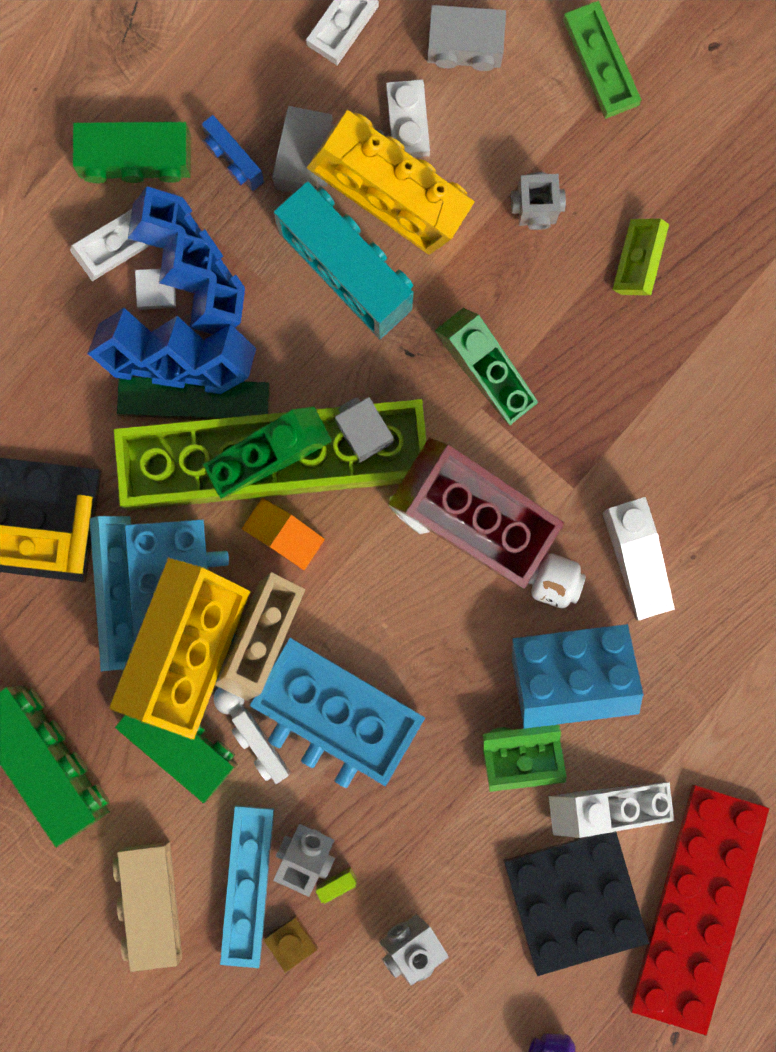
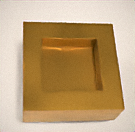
(290, 944)

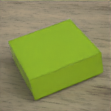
(336, 885)

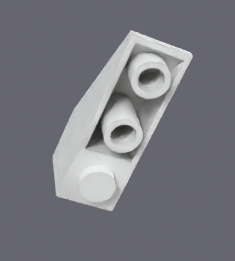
(610, 809)

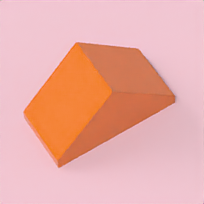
(283, 533)

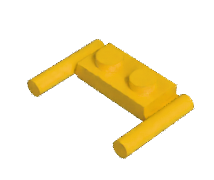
(48, 548)

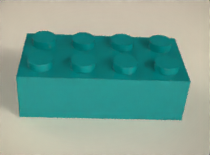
(344, 259)

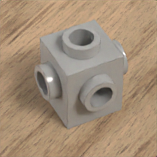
(542, 189)
(304, 859)
(412, 950)

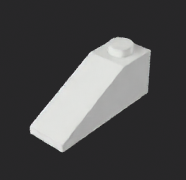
(639, 557)

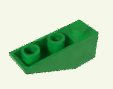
(486, 364)
(268, 450)

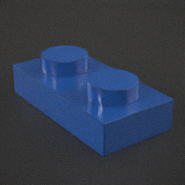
(241, 166)

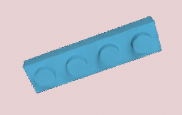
(111, 590)
(247, 886)

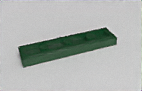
(143, 399)

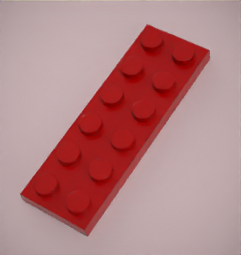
(699, 910)

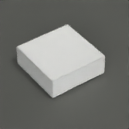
(151, 293)

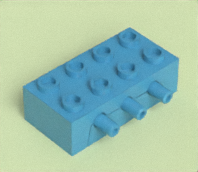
(147, 553)
(336, 715)

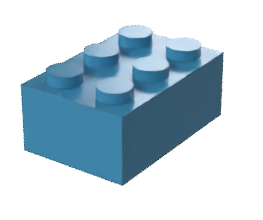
(576, 676)

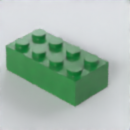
(44, 768)

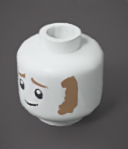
(557, 581)

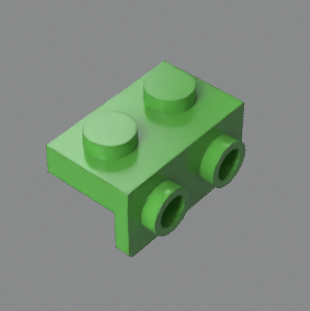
(523, 757)

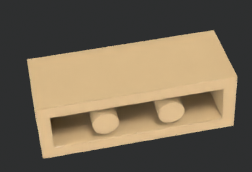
(259, 637)
(148, 907)

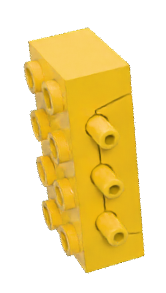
(390, 183)

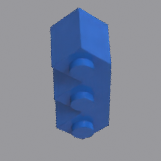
(189, 259)
(172, 353)

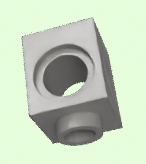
(363, 428)

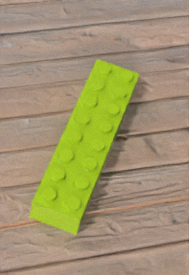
(166, 461)

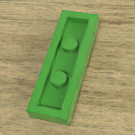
(602, 59)

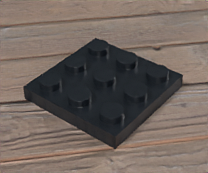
(45, 499)
(576, 902)

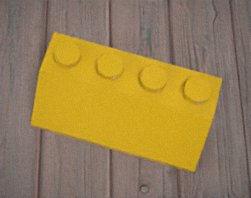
(180, 648)

